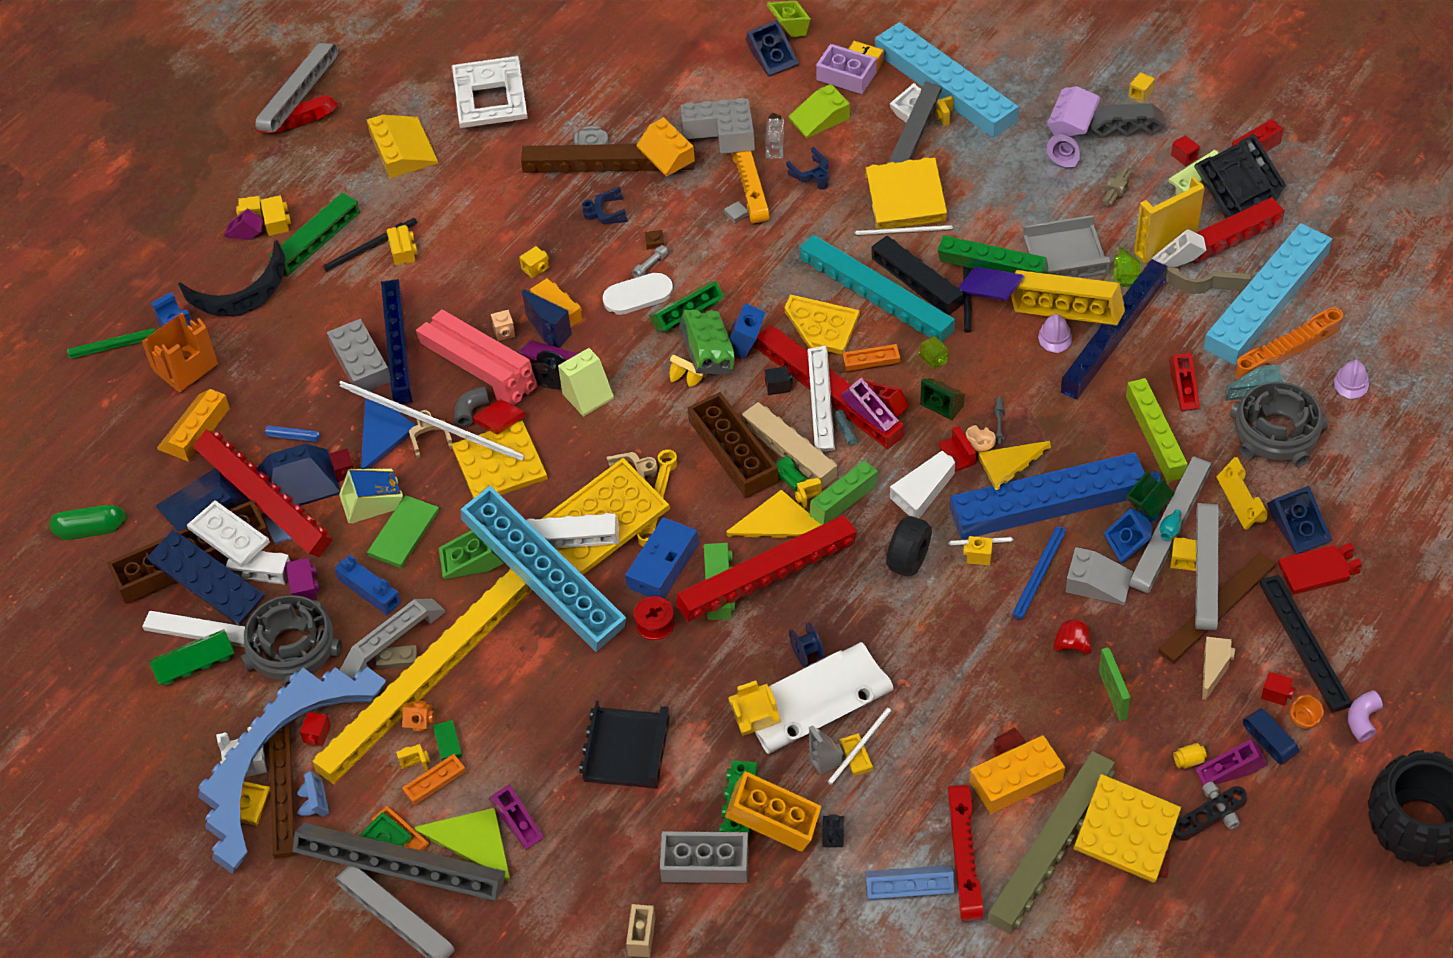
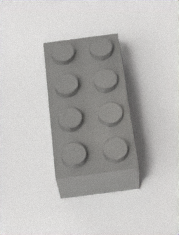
(358, 356)
(704, 857)

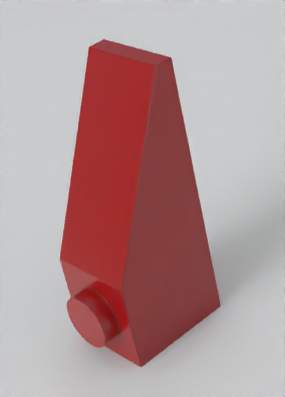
(1184, 381)
(891, 397)

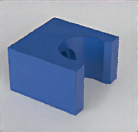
(167, 308)
(746, 329)

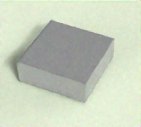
(736, 212)

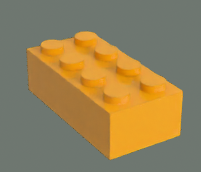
(1017, 774)
(773, 811)

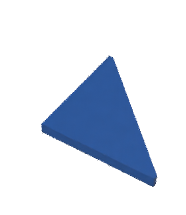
(382, 432)

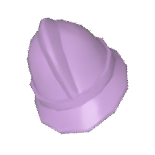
(1063, 150)
(1055, 334)
(1352, 380)

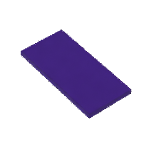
(990, 283)

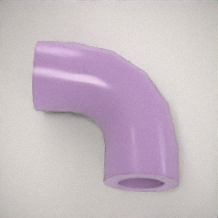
(1359, 715)

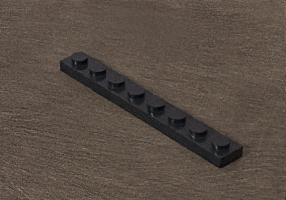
(1305, 644)

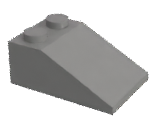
(1097, 577)

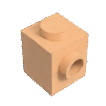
(503, 325)

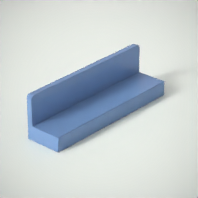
(909, 882)

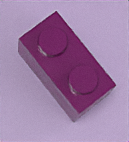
(301, 578)

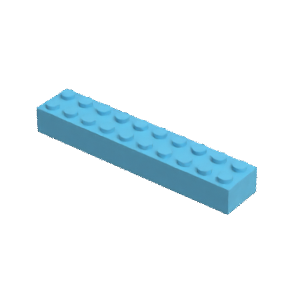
(970, 94)
(1267, 293)
(543, 568)

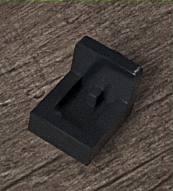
(833, 831)

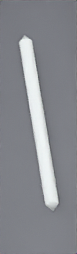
(995, 540)

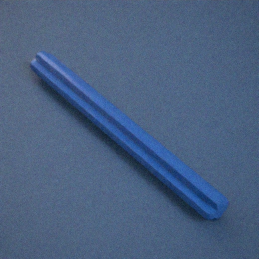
(1039, 573)

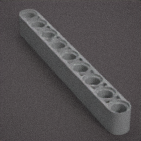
(296, 87)
(1159, 549)

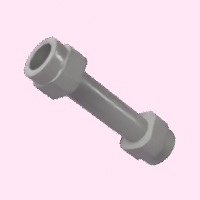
(659, 253)
(1211, 791)

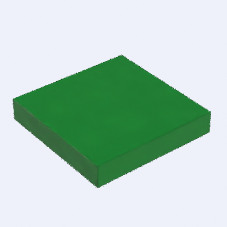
(387, 831)

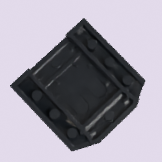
(1240, 176)

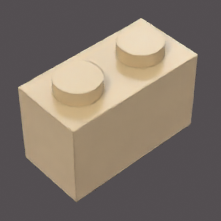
(640, 931)

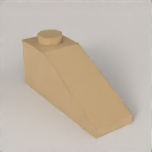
(1216, 662)

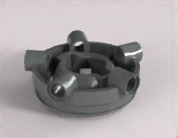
(1269, 439)
(279, 616)

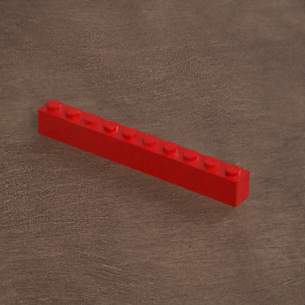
(788, 353)
(265, 495)
(765, 568)

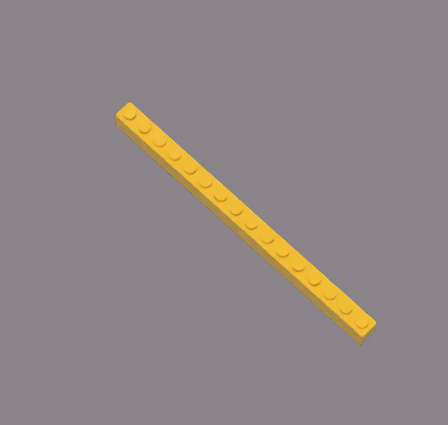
(420, 677)

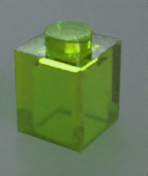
(934, 352)

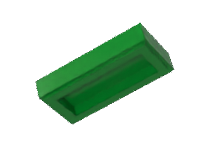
(447, 740)

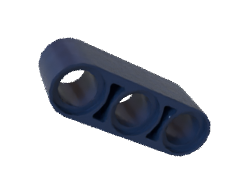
(1270, 736)

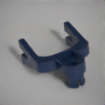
(818, 173)
(594, 211)

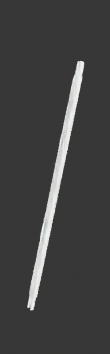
(433, 421)

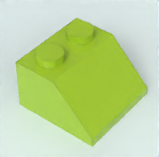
(791, 17)

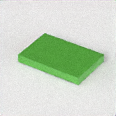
(1114, 684)

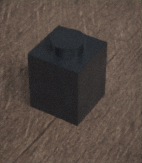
(778, 380)

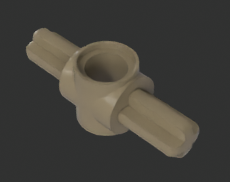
(1116, 186)

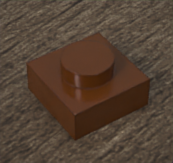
(654, 239)

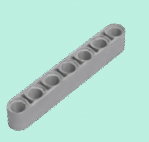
(1206, 567)
(393, 913)

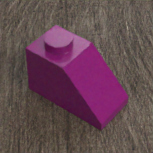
(245, 226)

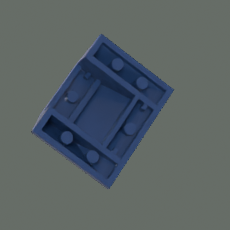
(302, 473)
(197, 496)

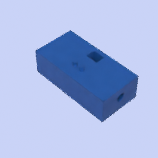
(662, 559)

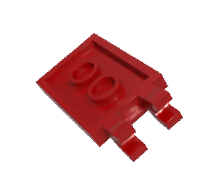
(1319, 568)

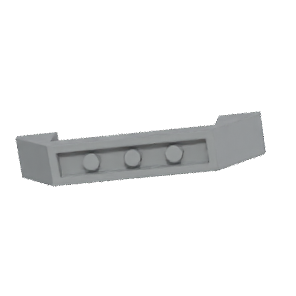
(389, 632)

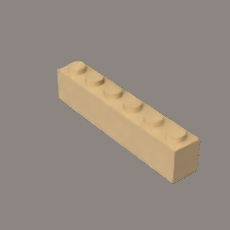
(787, 442)

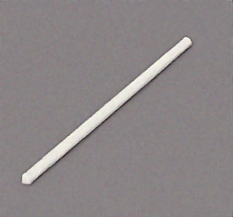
(901, 230)

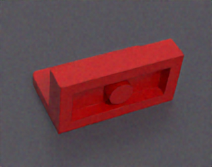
(959, 449)

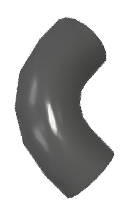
(467, 403)

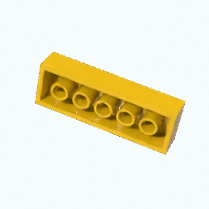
(1069, 298)

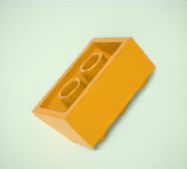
(666, 147)

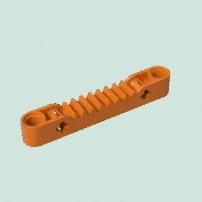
(1314, 331)

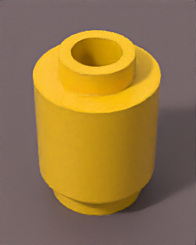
(1190, 756)

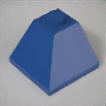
(1129, 534)

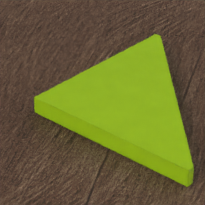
(471, 837)

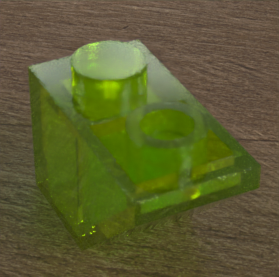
(1127, 268)

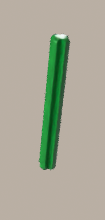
(108, 344)

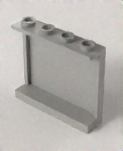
(1069, 247)

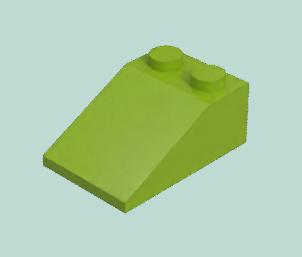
(821, 111)

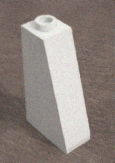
(922, 485)

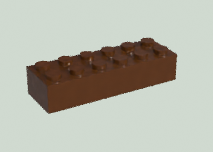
(733, 444)

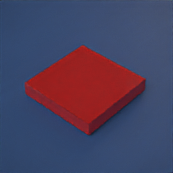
(499, 416)

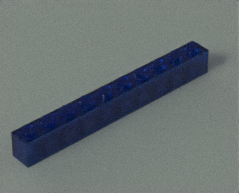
(1108, 335)

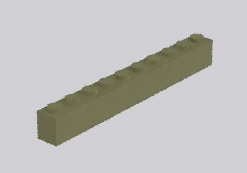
(1049, 846)

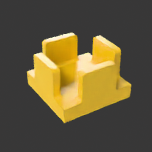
(754, 707)

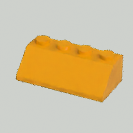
(202, 414)

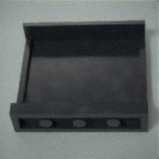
(625, 747)

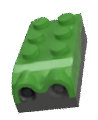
(707, 342)

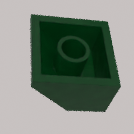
(941, 398)

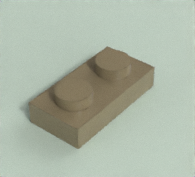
(396, 657)

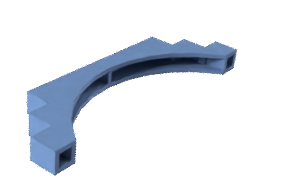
(299, 697)

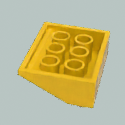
(401, 144)

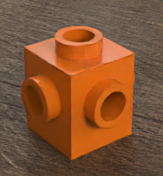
(417, 715)

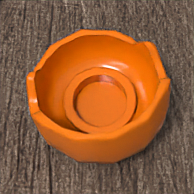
(1306, 712)

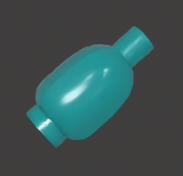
(1170, 525)

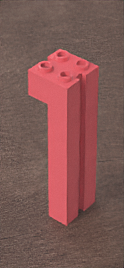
(479, 355)

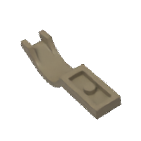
(1215, 280)

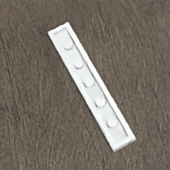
(821, 399)
(193, 627)

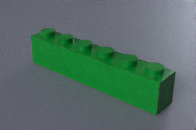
(318, 231)
(976, 254)

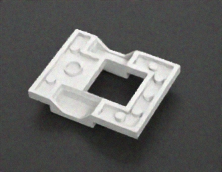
(489, 75)

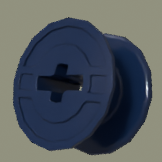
(806, 644)

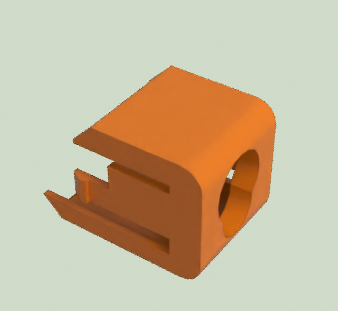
(175, 341)

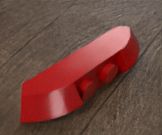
(307, 113)

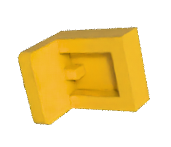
(943, 110)
(807, 489)
(413, 755)

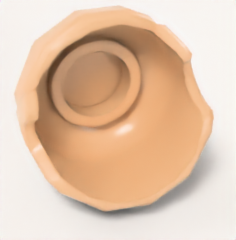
(980, 439)

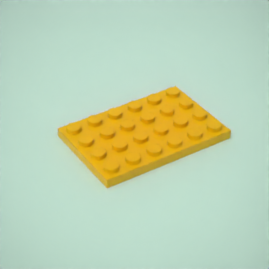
(618, 492)

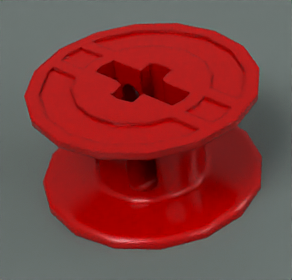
(654, 618)

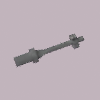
(999, 411)

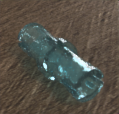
(845, 428)

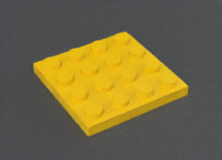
(488, 467)
(1127, 828)

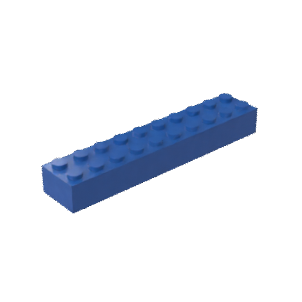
(1045, 496)

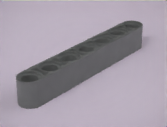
(916, 123)

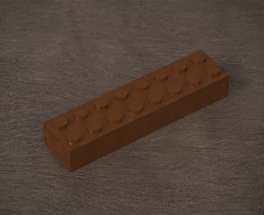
(139, 577)

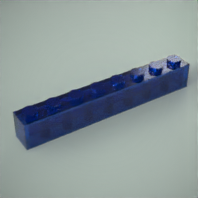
(396, 342)

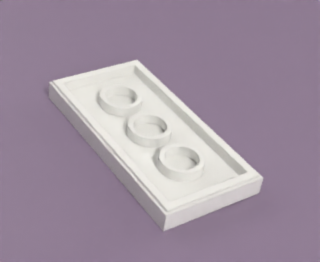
(228, 533)

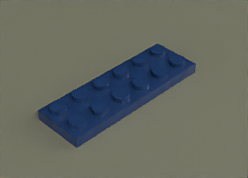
(206, 577)

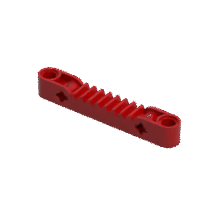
(969, 901)

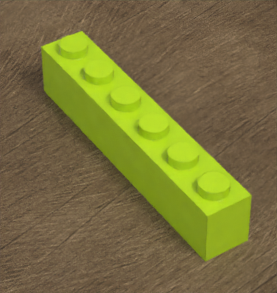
(1156, 430)

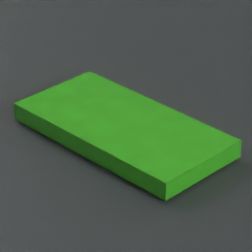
(403, 531)

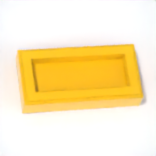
(861, 762)

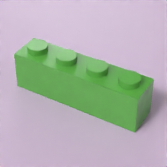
(843, 493)
(716, 561)

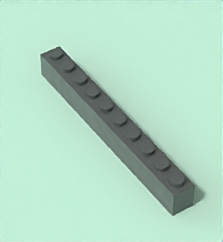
(399, 861)

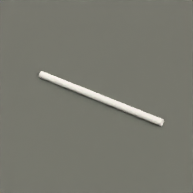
(859, 746)

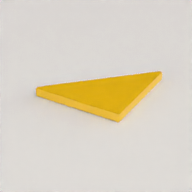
(1005, 462)
(775, 518)

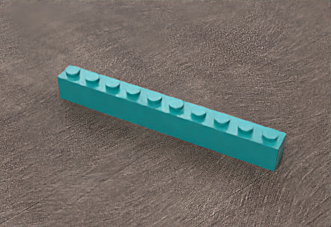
(876, 289)

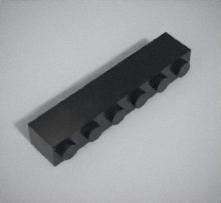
(917, 275)

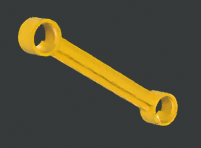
(660, 487)

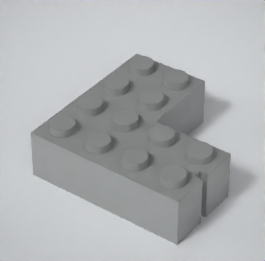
(725, 119)

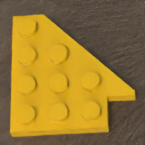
(822, 322)

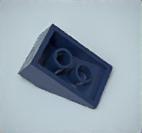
(771, 48)
(547, 318)
(1300, 520)

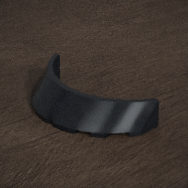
(246, 299)

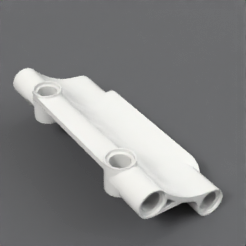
(823, 694)

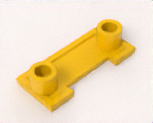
(1246, 508)

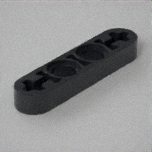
(1212, 816)

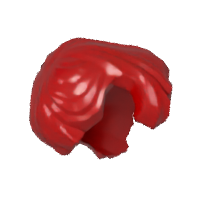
(1073, 635)

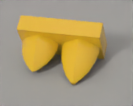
(678, 369)

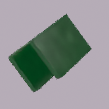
(1149, 495)

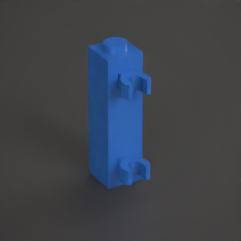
(367, 585)

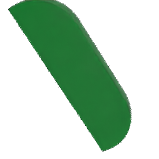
(87, 522)

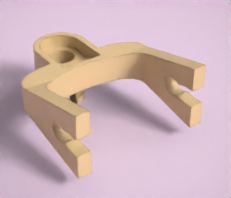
(424, 427)
(645, 466)

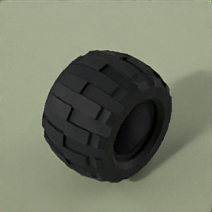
(1407, 779)

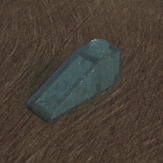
(1258, 376)

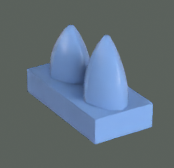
(317, 801)

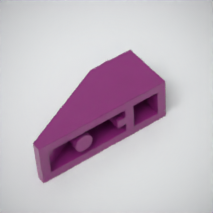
(868, 405)
(1233, 764)
(515, 816)

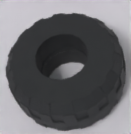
(909, 546)

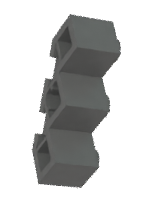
(1127, 119)

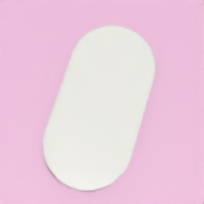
(637, 293)

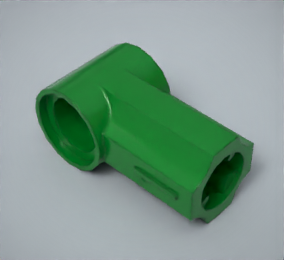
(789, 473)

